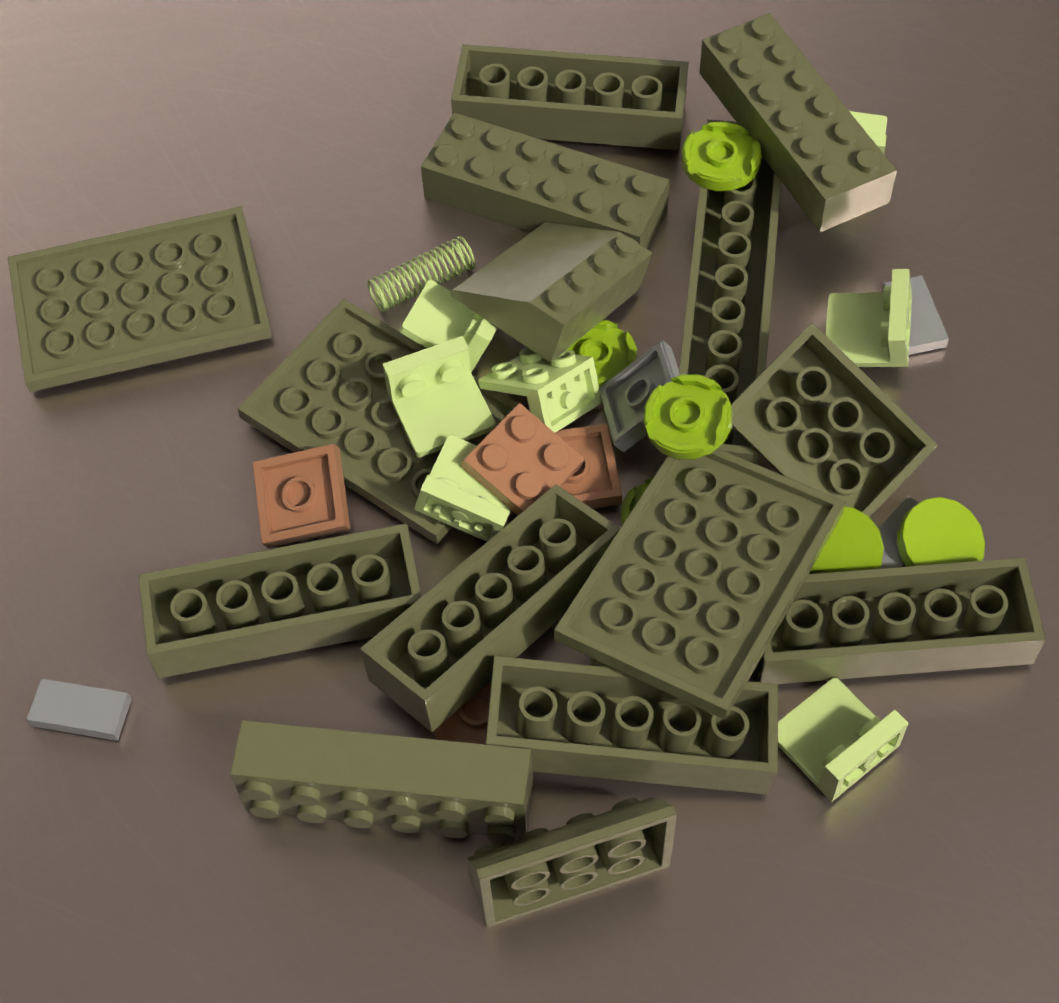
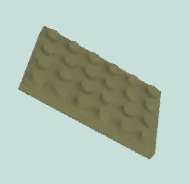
(137, 298)
(338, 395)
(701, 577)

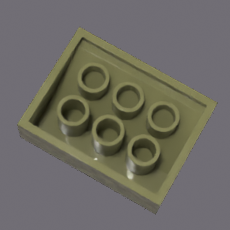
(556, 284)
(829, 424)
(572, 859)

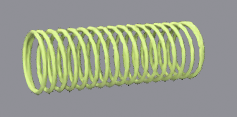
(379, 291)

